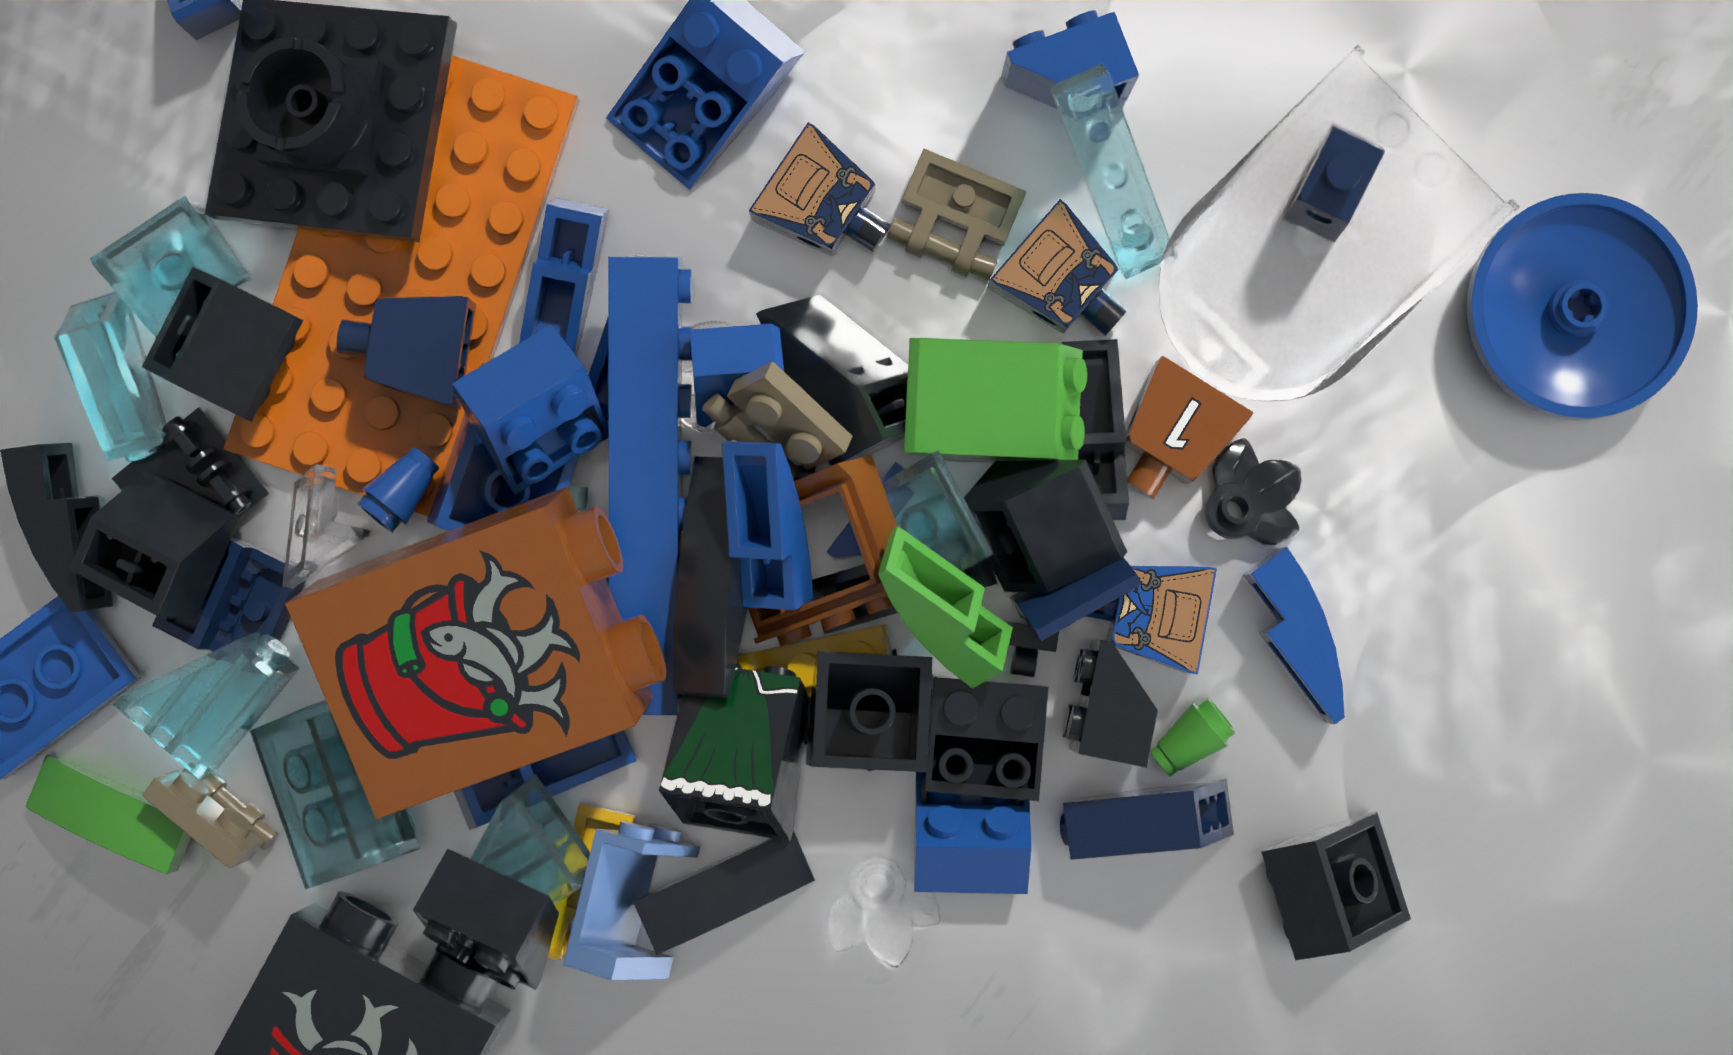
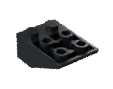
(843, 372)

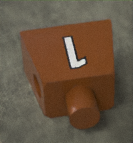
(1179, 427)

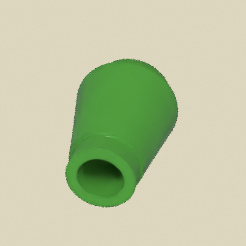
(1193, 737)

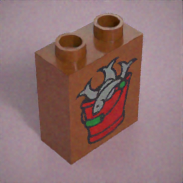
(478, 651)

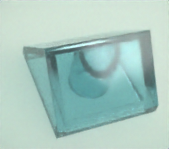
(157, 256)
(935, 512)

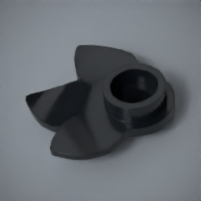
(1260, 492)

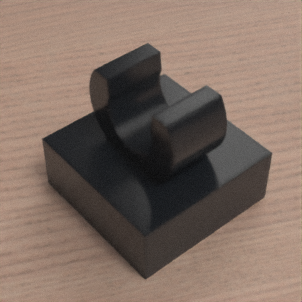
(1026, 649)

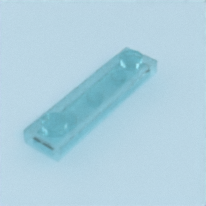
(1112, 169)

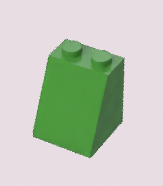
(994, 400)

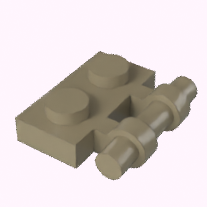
(964, 199)
(783, 412)
(211, 815)

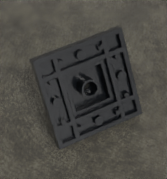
(331, 119)

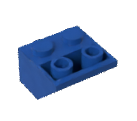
(1087, 42)
(533, 408)
(970, 843)

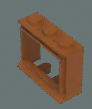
(871, 523)

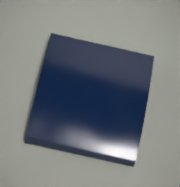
(242, 600)
(1062, 607)

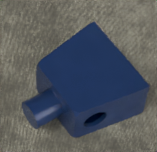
(414, 345)

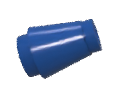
(398, 489)

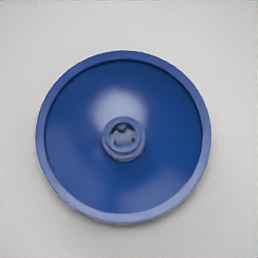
(1582, 306)

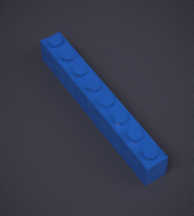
(647, 443)

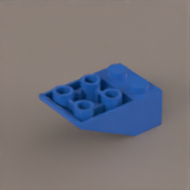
(704, 85)

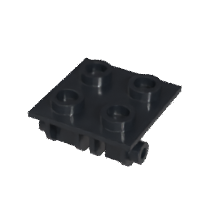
(196, 460)

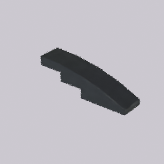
(708, 591)

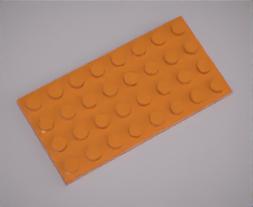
(480, 218)

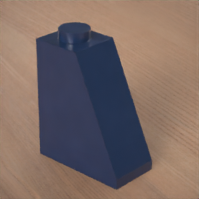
(1147, 820)

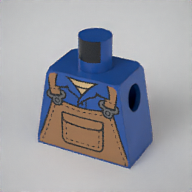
(1163, 615)

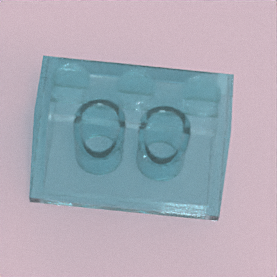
(324, 800)

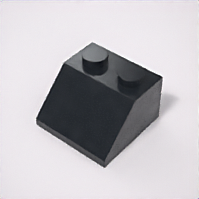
(869, 712)
(1336, 887)

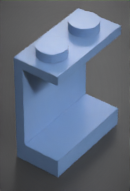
(606, 917)

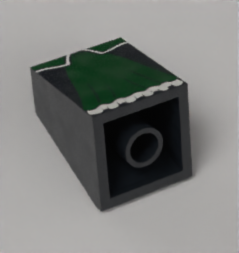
(741, 756)

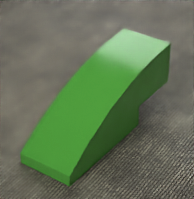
(943, 609)
(107, 814)

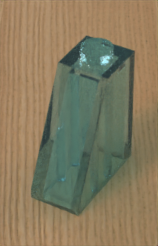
(105, 365)
(212, 701)
(534, 843)

